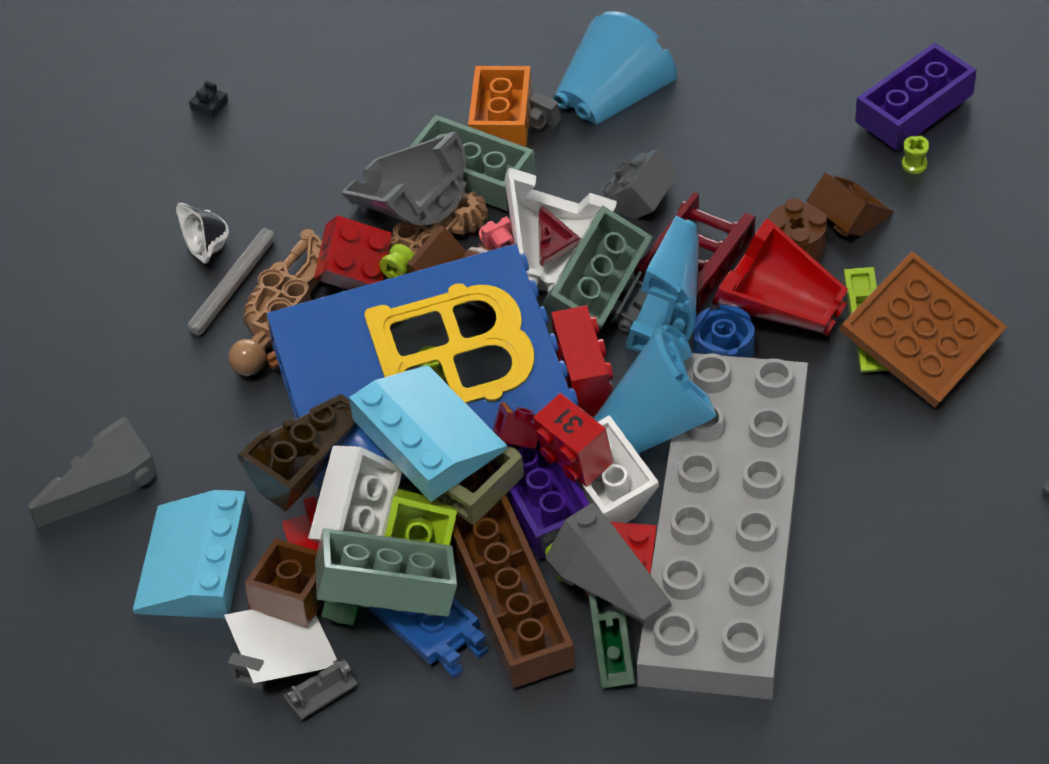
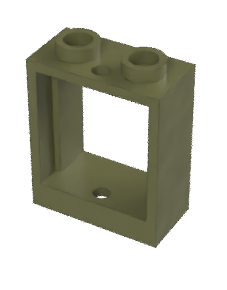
(475, 506)

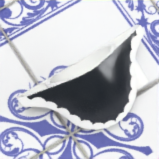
(202, 231)

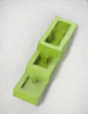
(860, 285)

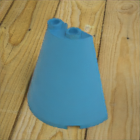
(614, 68)
(670, 286)
(656, 394)

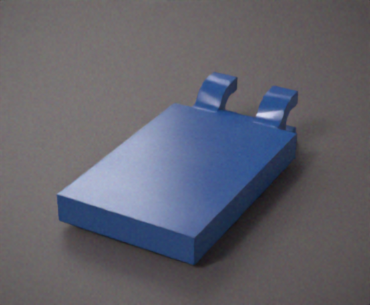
(437, 635)

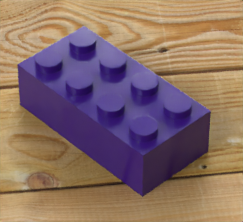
(915, 95)
(542, 498)

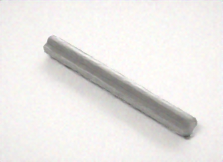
(231, 282)

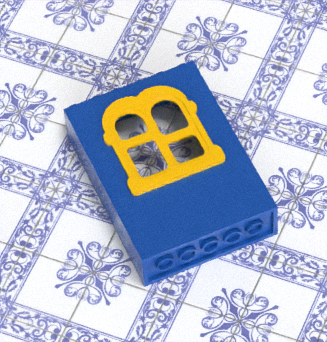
(347, 340)

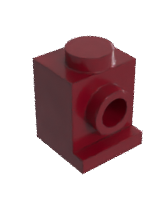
(515, 426)

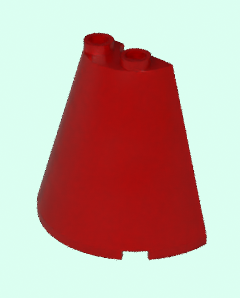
(782, 284)

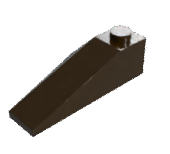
(293, 455)

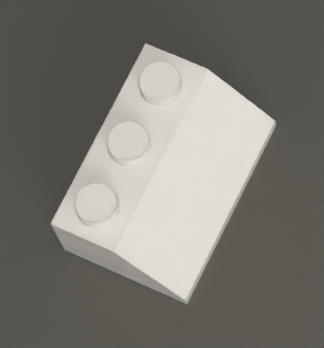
(625, 484)
(355, 493)

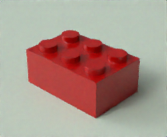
(583, 357)

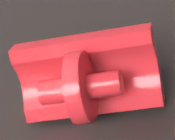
(497, 235)

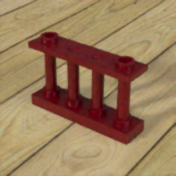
(725, 252)

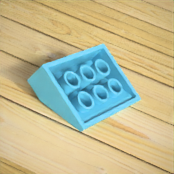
(425, 429)
(194, 556)

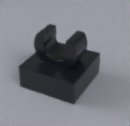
(208, 100)

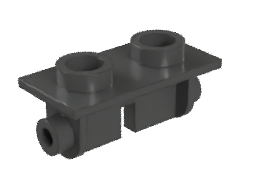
(623, 311)
(321, 689)

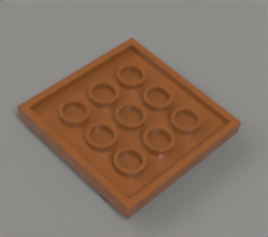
(923, 328)

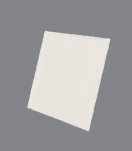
(282, 645)

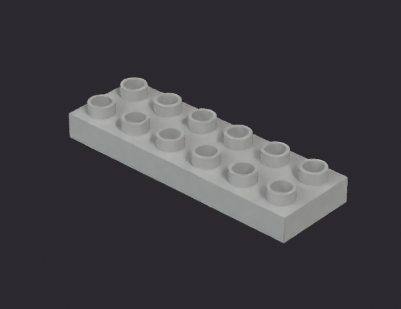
(727, 531)

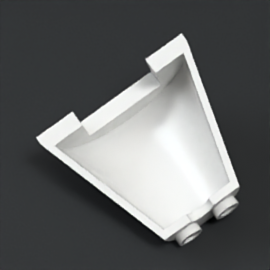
(524, 209)

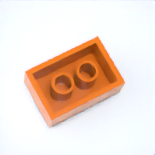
(501, 102)

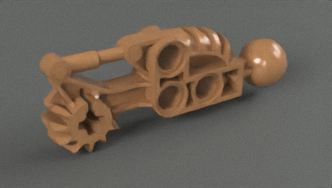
(465, 219)
(274, 291)

